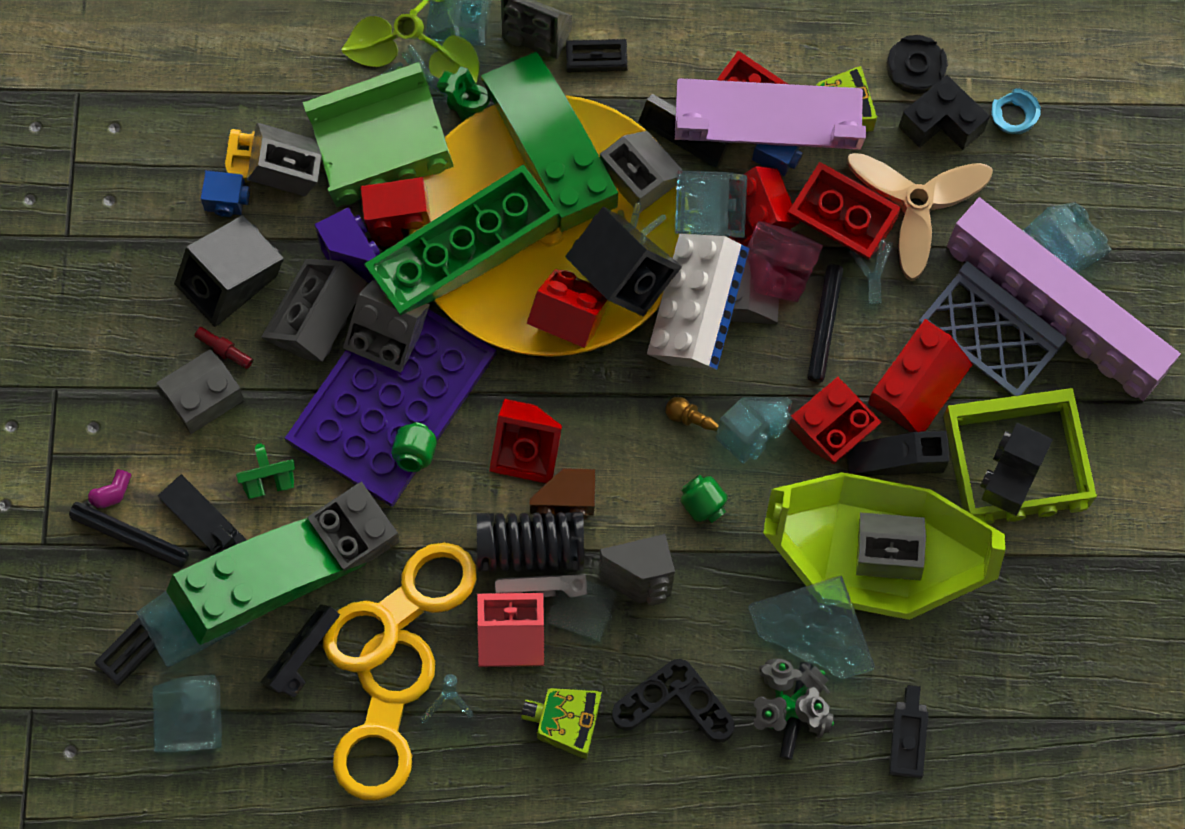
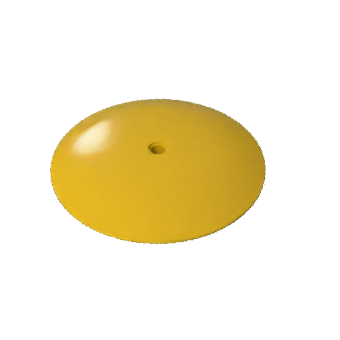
(500, 300)

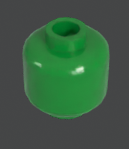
(414, 447)
(703, 499)

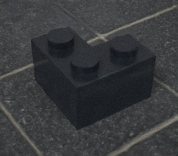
(944, 109)
(1018, 463)

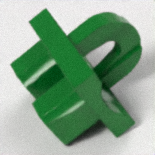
(463, 93)
(252, 479)

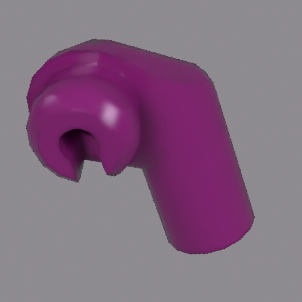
(112, 493)

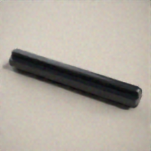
(825, 323)
(128, 534)

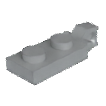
(571, 584)

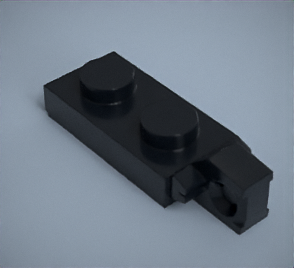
(909, 736)

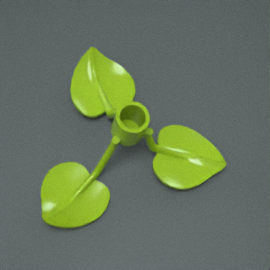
(374, 44)

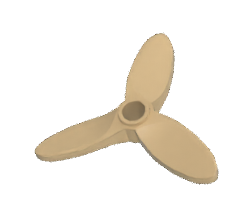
(938, 193)

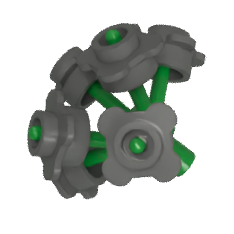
(808, 708)

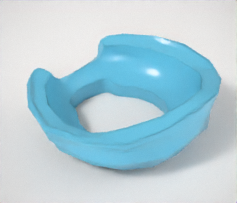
(1022, 99)

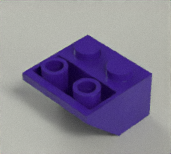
(344, 240)

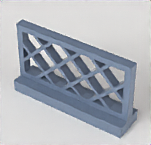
(1013, 312)

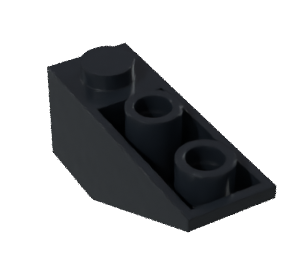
(900, 454)

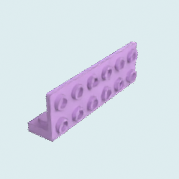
(769, 114)

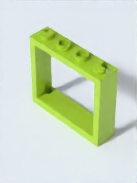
(1014, 407)

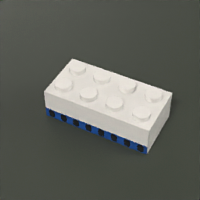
(698, 301)

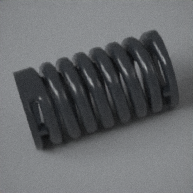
(530, 541)

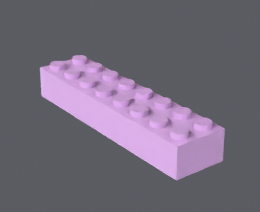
(1063, 299)

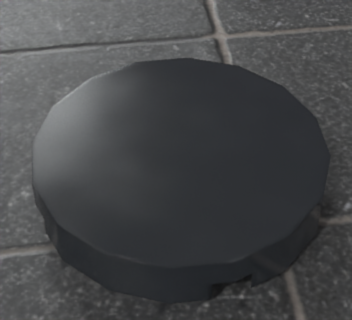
(916, 64)

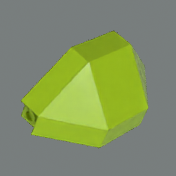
(818, 530)

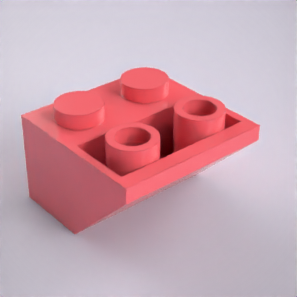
(510, 629)

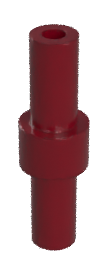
(223, 348)

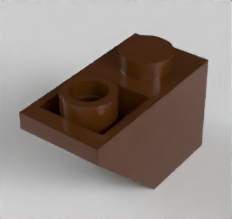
(566, 492)

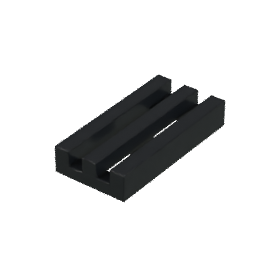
(596, 60)
(134, 663)

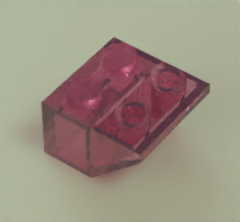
(781, 261)

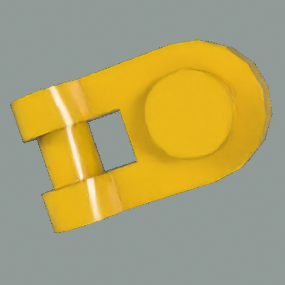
(238, 160)

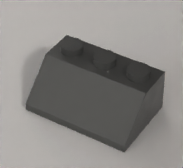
(315, 308)
(639, 569)

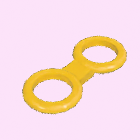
(401, 607)
(384, 720)

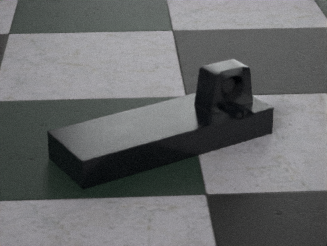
(660, 118)
(200, 516)
(283, 673)

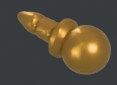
(680, 410)

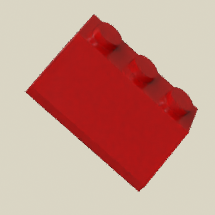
(845, 211)
(921, 378)

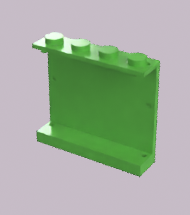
(378, 133)

